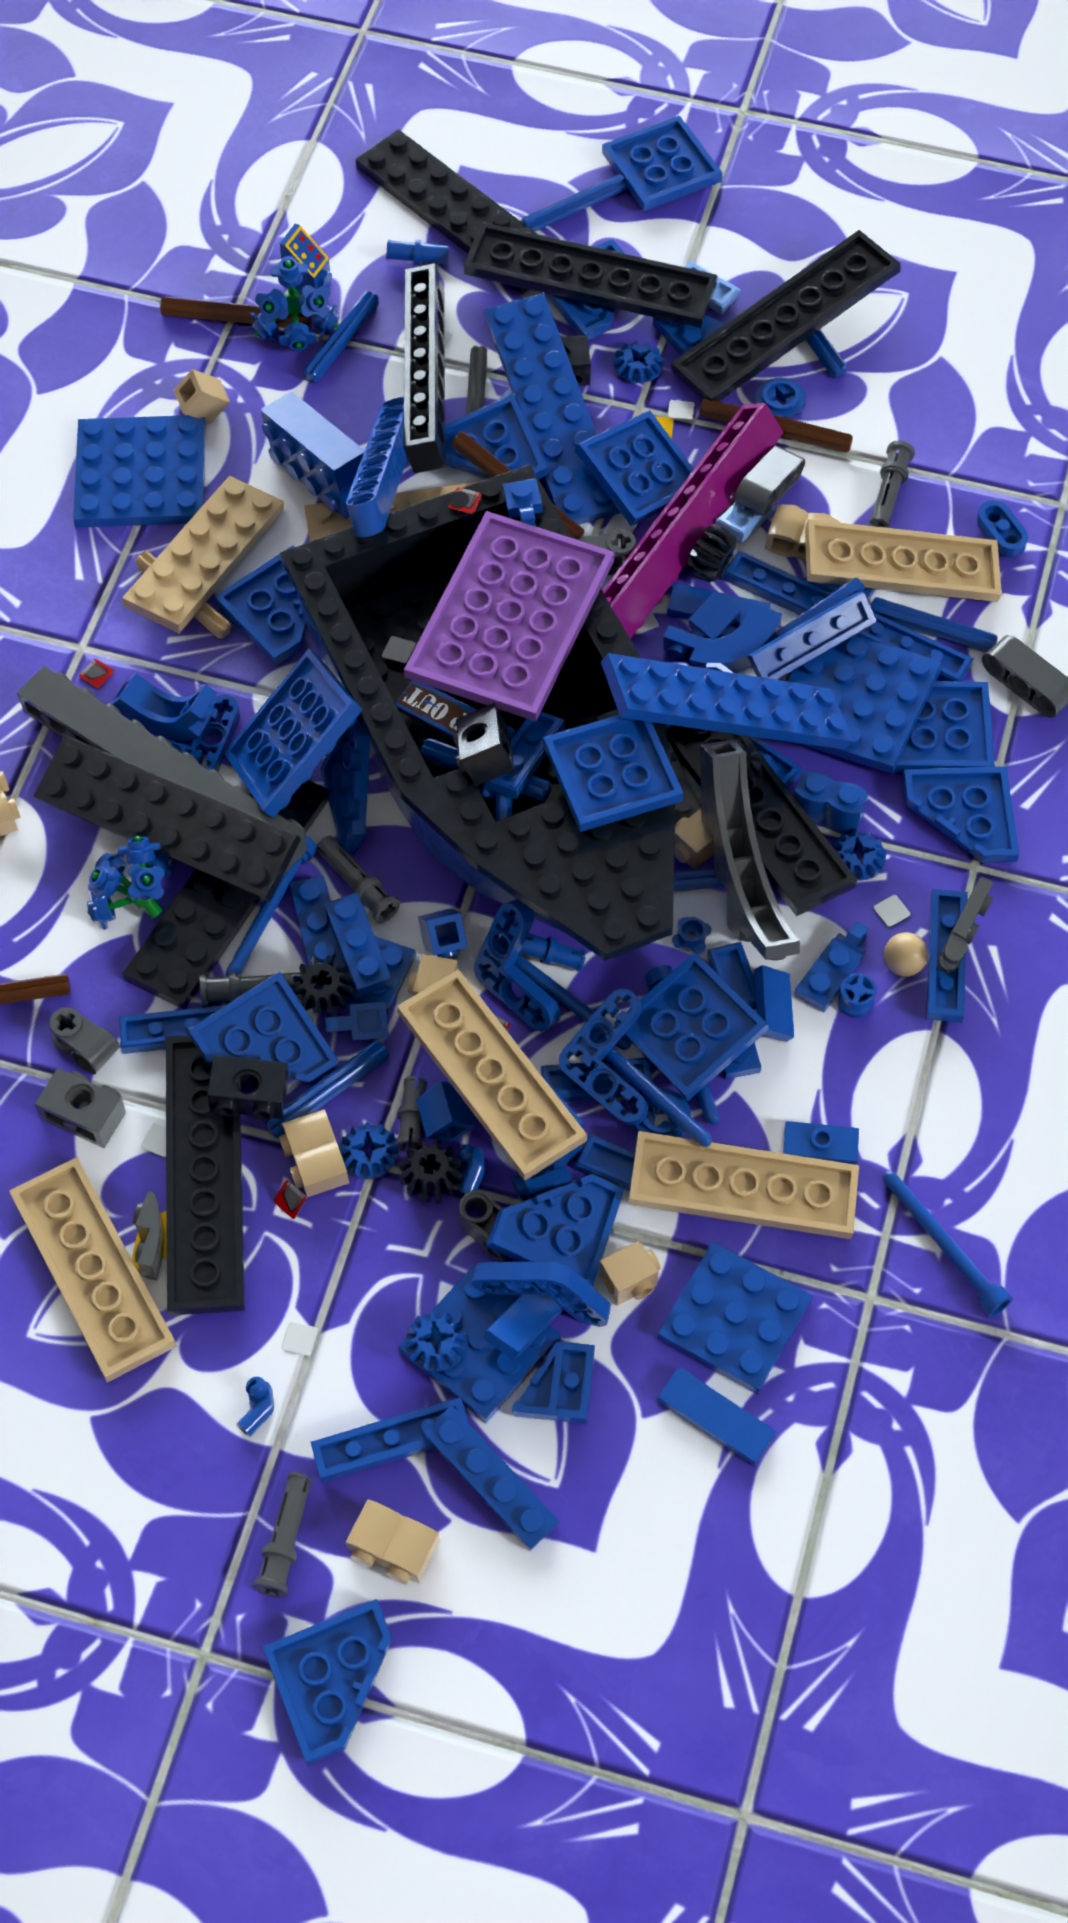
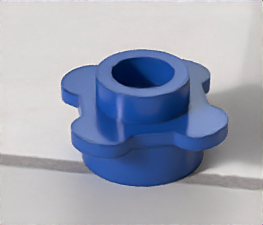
(695, 926)

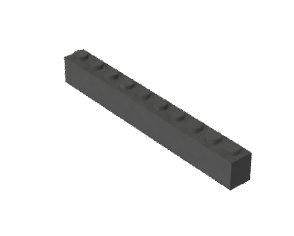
(79, 715)

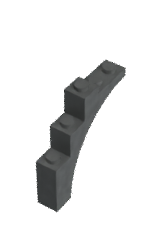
(737, 860)

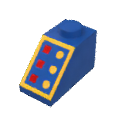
(305, 250)

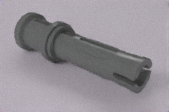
(893, 474)
(368, 887)
(233, 986)
(280, 1551)

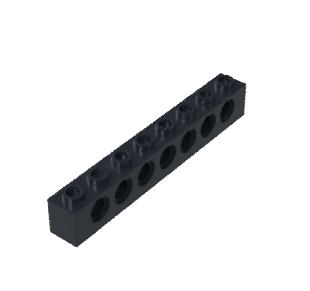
(424, 369)

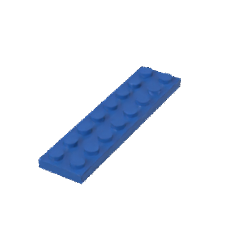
(549, 402)
(725, 702)

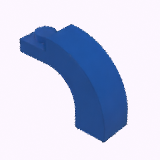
(731, 650)
(164, 713)

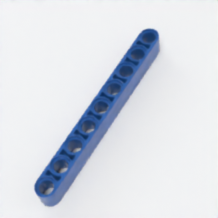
(379, 471)

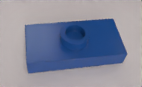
(821, 1141)

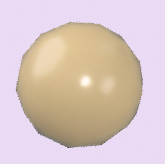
(905, 954)

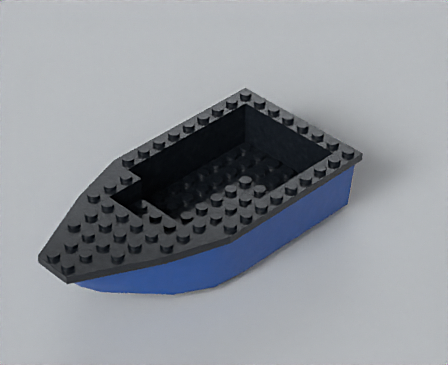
(355, 593)

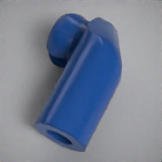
(502, 803)
(475, 1168)
(261, 1405)

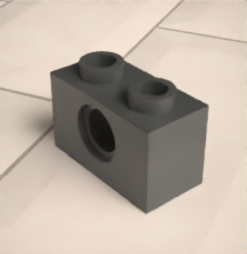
(93, 1123)

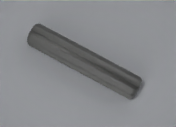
(476, 379)

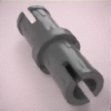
(409, 1114)

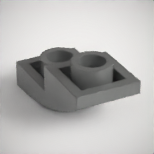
(151, 1233)

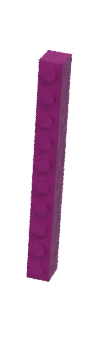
(696, 505)

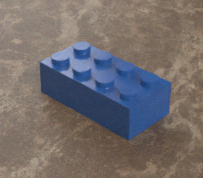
(312, 450)

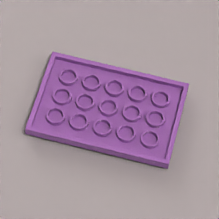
(509, 615)

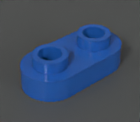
(1005, 528)

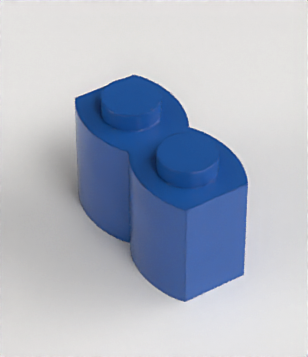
(830, 802)

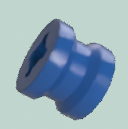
(860, 987)

